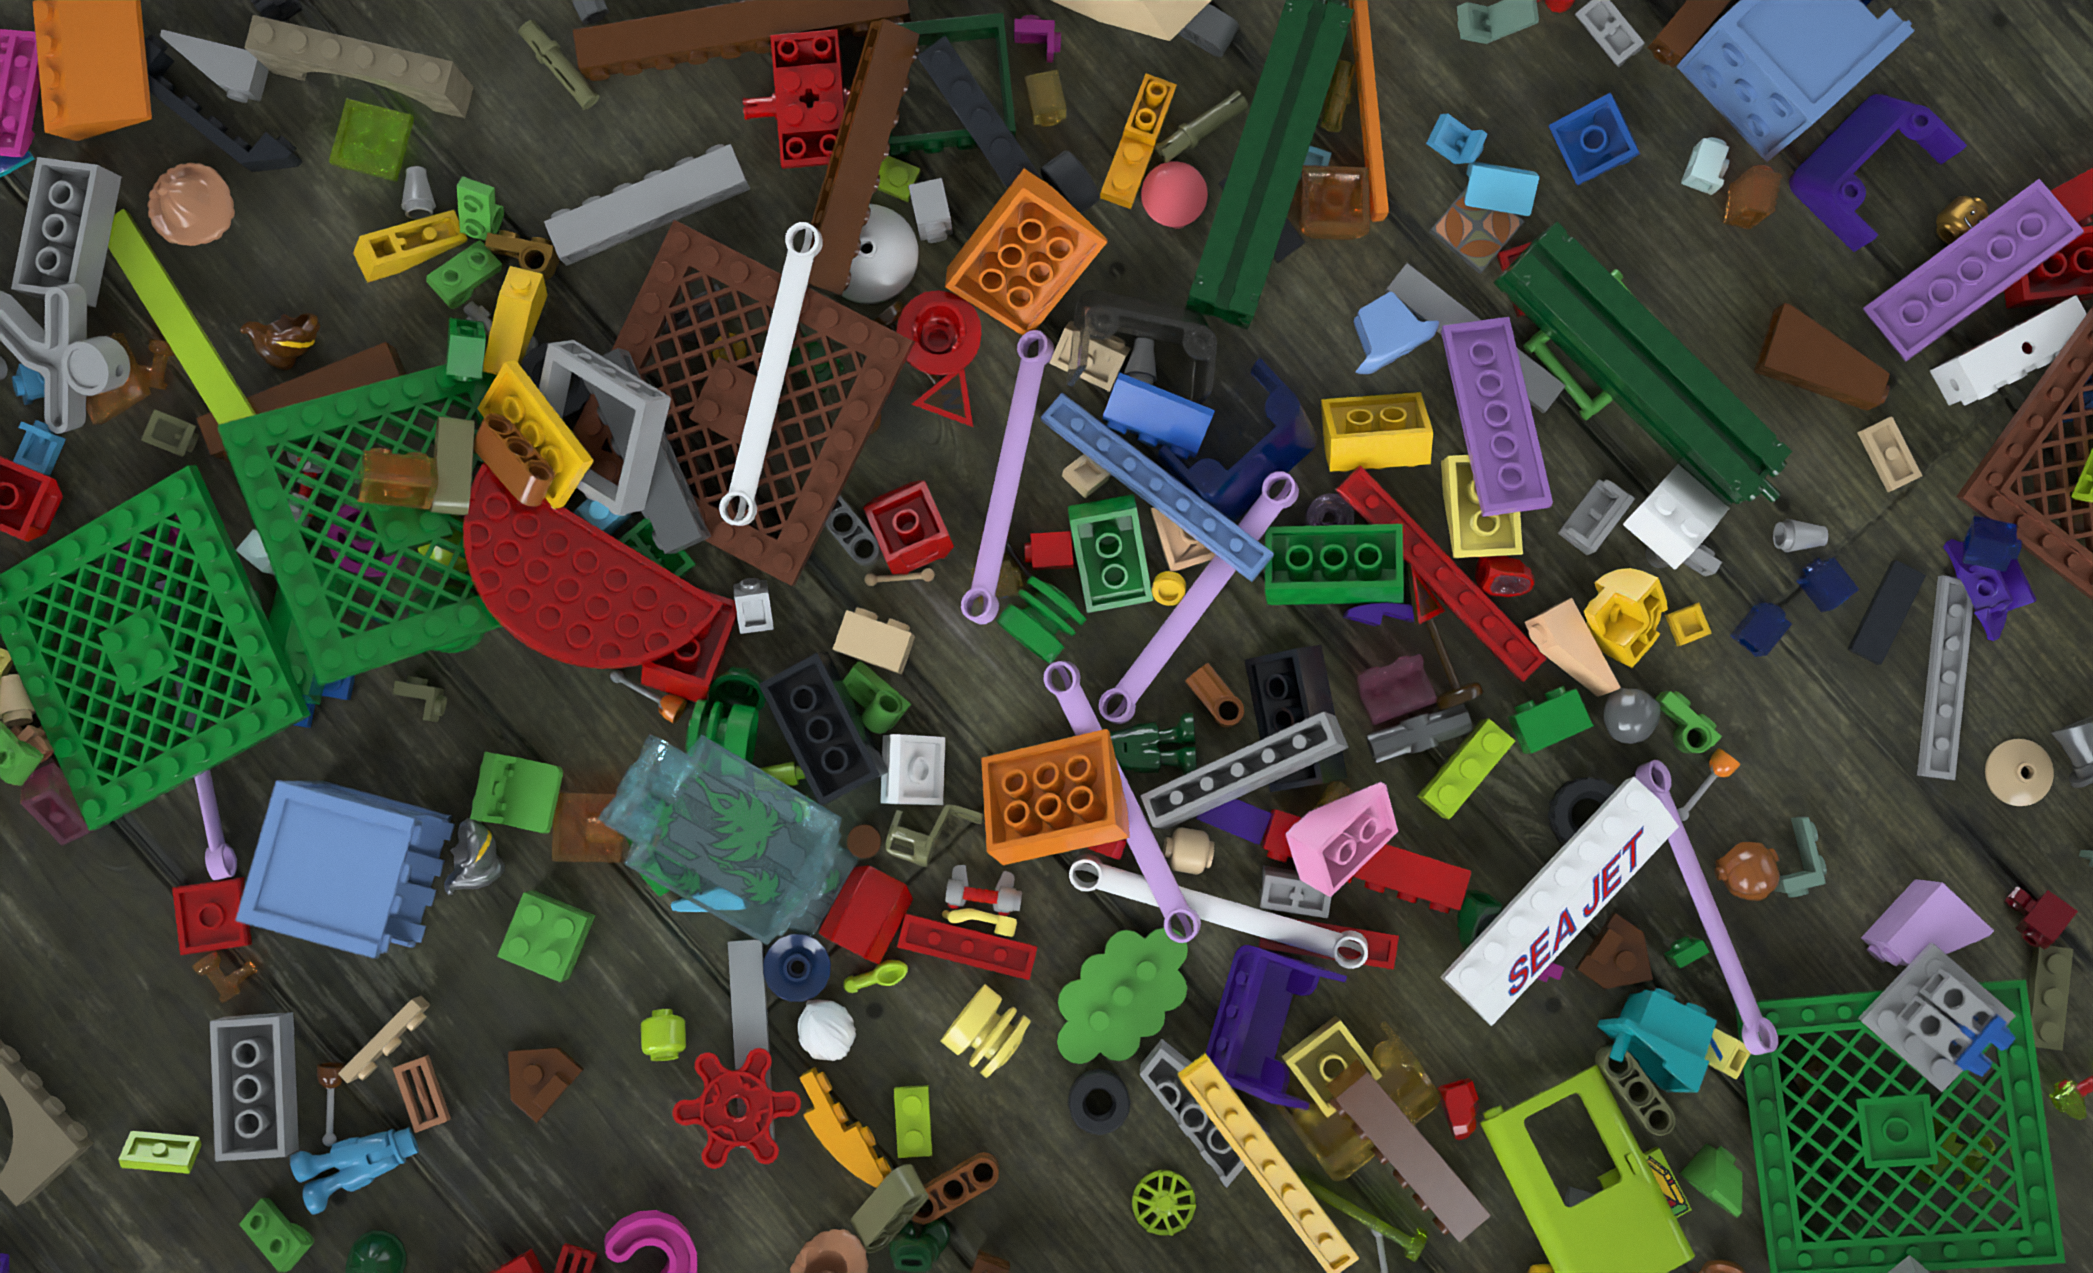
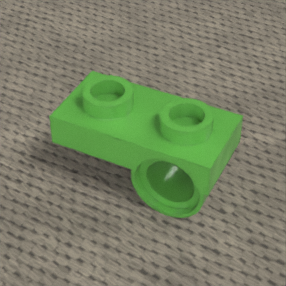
(478, 209)
(463, 273)
(881, 702)
(1677, 708)
(17, 758)
(275, 1236)

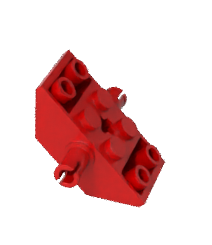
(804, 70)

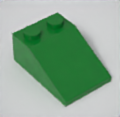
(1110, 553)

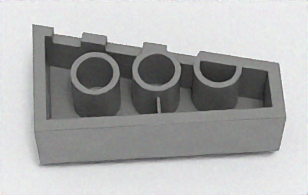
(1160, 1074)

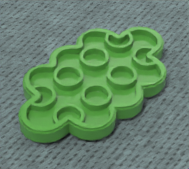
(1121, 996)

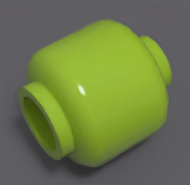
(663, 1035)

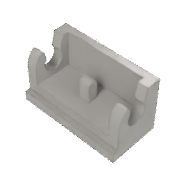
(1610, 30)
(1596, 516)
(1287, 893)

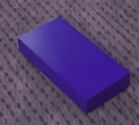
(1238, 819)

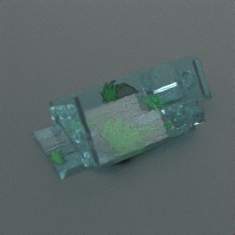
(730, 838)

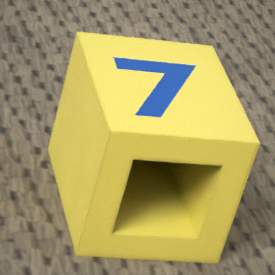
(1727, 1054)

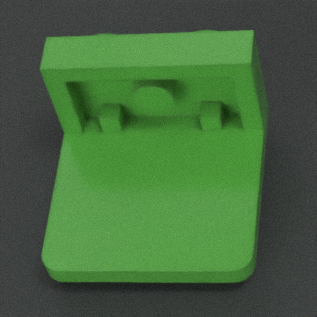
(517, 792)

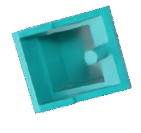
(1663, 1039)

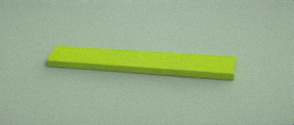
(176, 321)

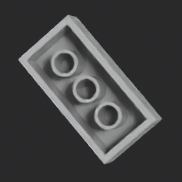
(66, 228)
(254, 1086)

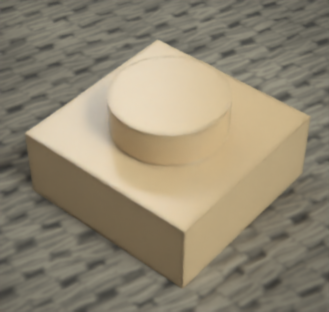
(1085, 475)

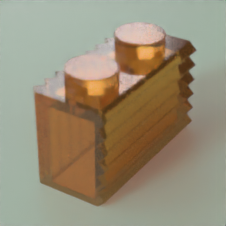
(1752, 197)

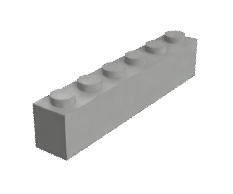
(646, 204)
(1244, 771)

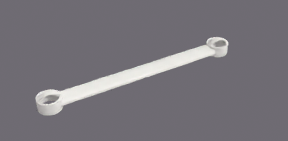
(771, 374)
(1226, 913)

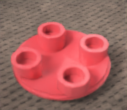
(1174, 194)

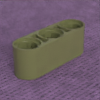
(454, 462)
(1646, 1101)
(889, 1208)

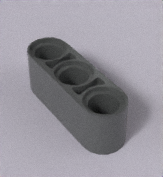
(1211, 30)
(853, 537)

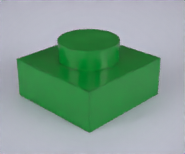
(1685, 951)

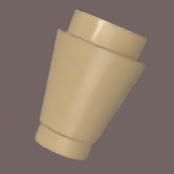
(14, 702)

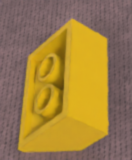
(1376, 431)

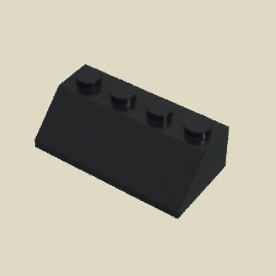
(1286, 691)

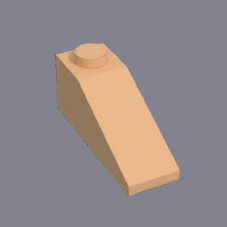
(1570, 645)

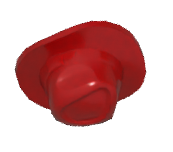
(943, 332)

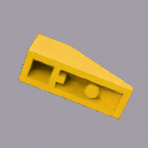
(407, 245)
(514, 318)

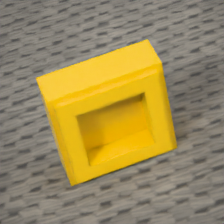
(1688, 624)

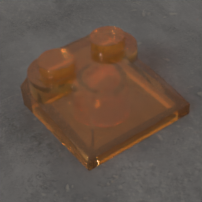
(1334, 202)

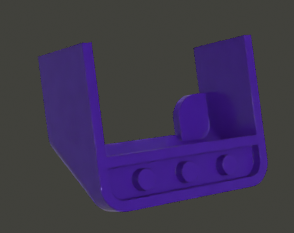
(1827, 178)
(1254, 1018)

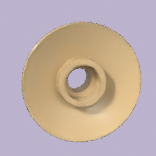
(2005, 776)

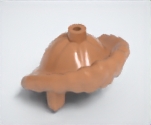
(190, 205)
(832, 1253)

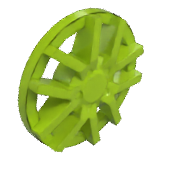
(1163, 1202)

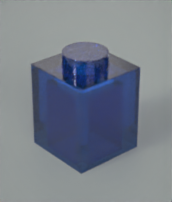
(1991, 543)
(1826, 583)
(1761, 628)

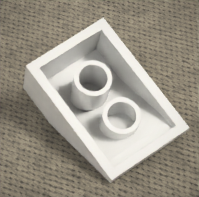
(1676, 517)

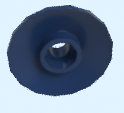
(781, 976)

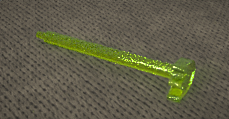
(1413, 1244)

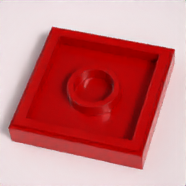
(208, 916)

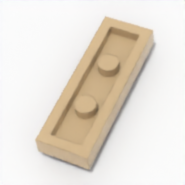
(386, 1040)

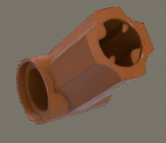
(1213, 693)

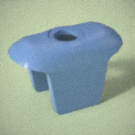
(1389, 332)

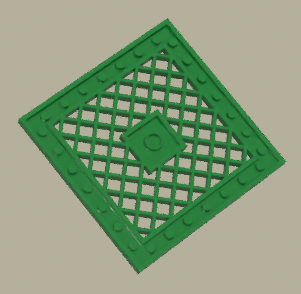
(394, 527)
(145, 649)
(1898, 1133)

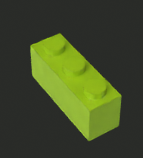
(1465, 768)

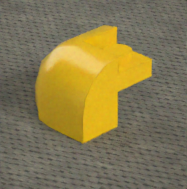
(1626, 614)

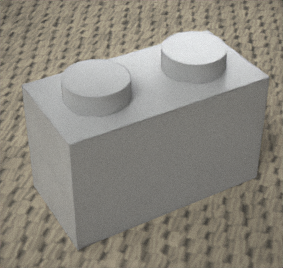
(931, 210)

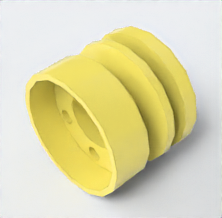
(986, 1031)

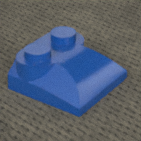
(1594, 139)

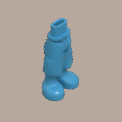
(358, 1161)

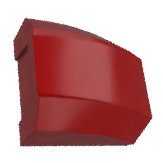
(26, 500)
(908, 527)
(867, 913)

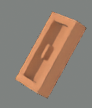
(434, 1088)

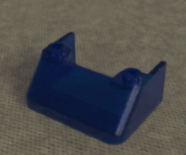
(1279, 451)

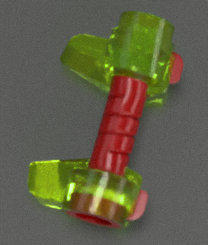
(2070, 1096)

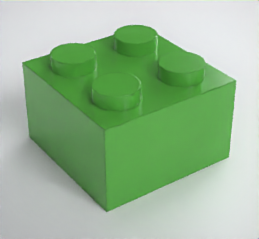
(546, 935)

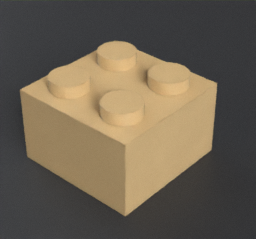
(874, 641)

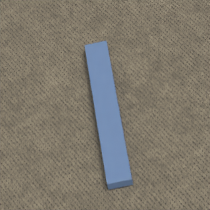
(1157, 487)

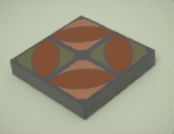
(1475, 232)

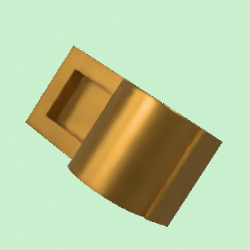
(510, 245)

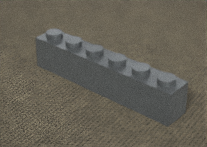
(669, 499)

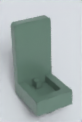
(1496, 21)
(1814, 865)

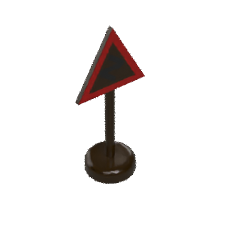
(947, 396)
(1424, 609)

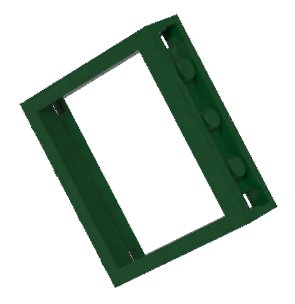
(959, 30)

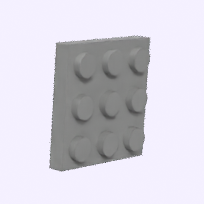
(1883, 1012)

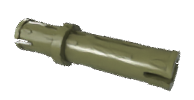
(549, 53)
(1191, 133)

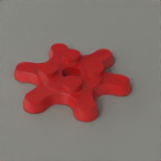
(722, 1127)

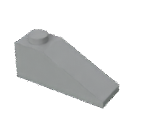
(227, 66)

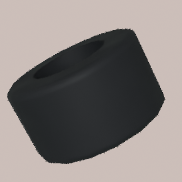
(1071, 181)
(1105, 1122)

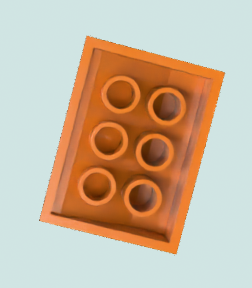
(91, 66)
(1024, 255)
(1053, 798)

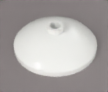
(891, 263)

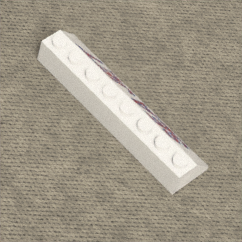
(1560, 900)

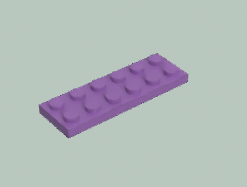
(1973, 270)
(1496, 417)

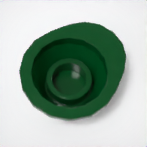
(736, 687)
(376, 1253)

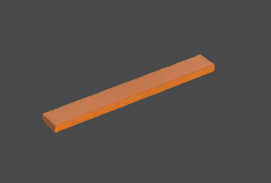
(1369, 109)

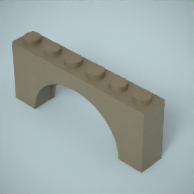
(296, 50)
(42, 1131)

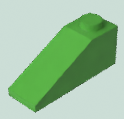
(1716, 1178)

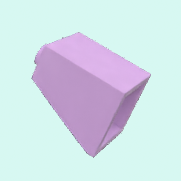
(1921, 916)

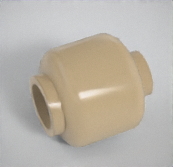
(1189, 851)

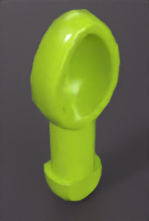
(885, 974)

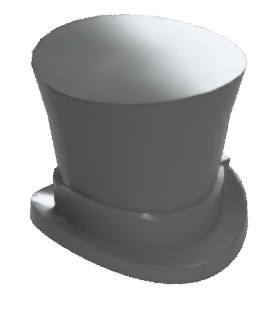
(2078, 745)

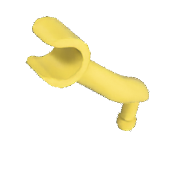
(1004, 925)

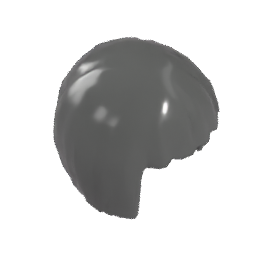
(1631, 715)

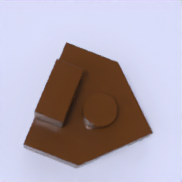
(1617, 955)
(540, 1078)

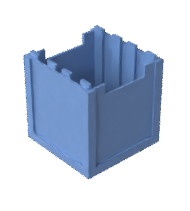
(1787, 63)
(344, 867)

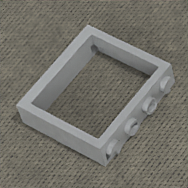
(646, 431)

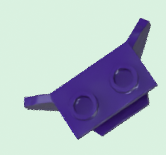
(1991, 590)

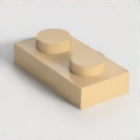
(1889, 454)

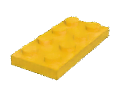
(525, 406)

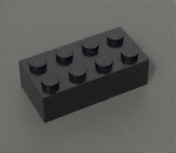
(823, 728)

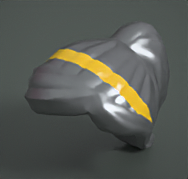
(474, 858)

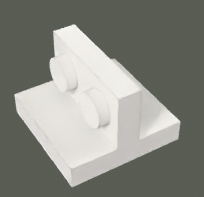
(914, 769)

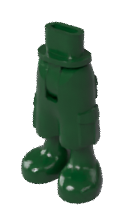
(1138, 746)
(919, 1254)

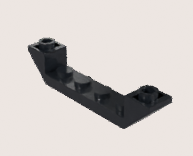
(264, 156)

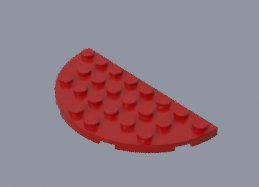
(573, 585)

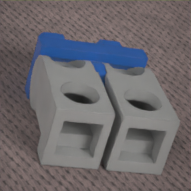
(1968, 1029)

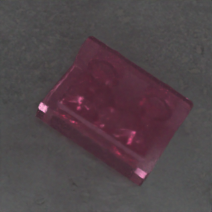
(1395, 689)

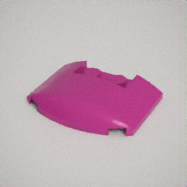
(17, 90)

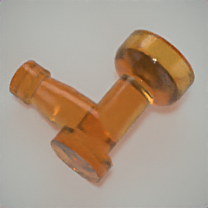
(155, 375)
(225, 985)

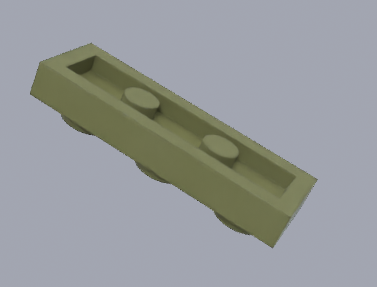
(2049, 995)

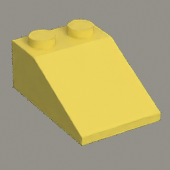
(1468, 530)

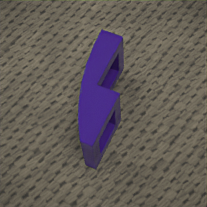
(1372, 613)

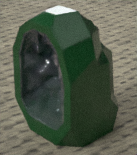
(1475, 915)

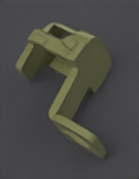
(924, 844)

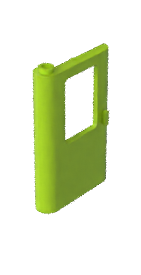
(1613, 1230)

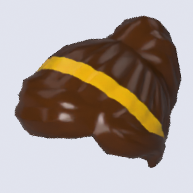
(283, 339)

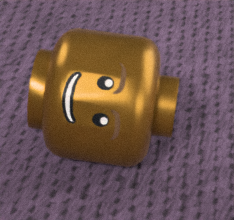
(1960, 217)

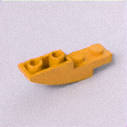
(1138, 141)
(848, 1145)

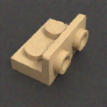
(1103, 360)

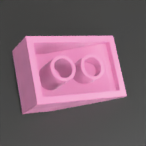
(1341, 837)

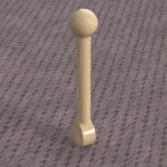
(927, 575)

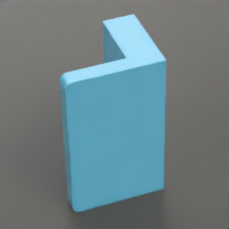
(1501, 188)

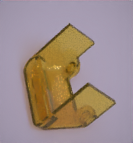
(1333, 1139)

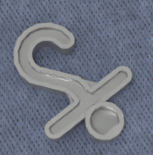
(63, 354)

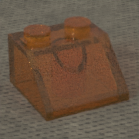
(397, 479)

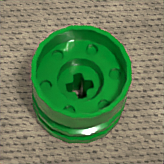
(1041, 619)
(733, 733)

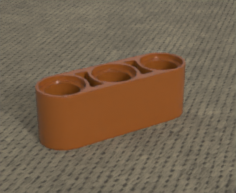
(513, 459)
(971, 1184)

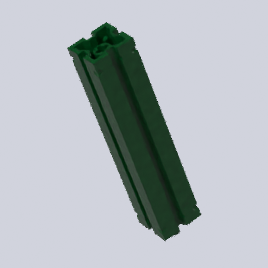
(1269, 160)
(1644, 368)

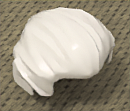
(826, 1030)

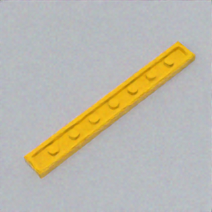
(1267, 1165)

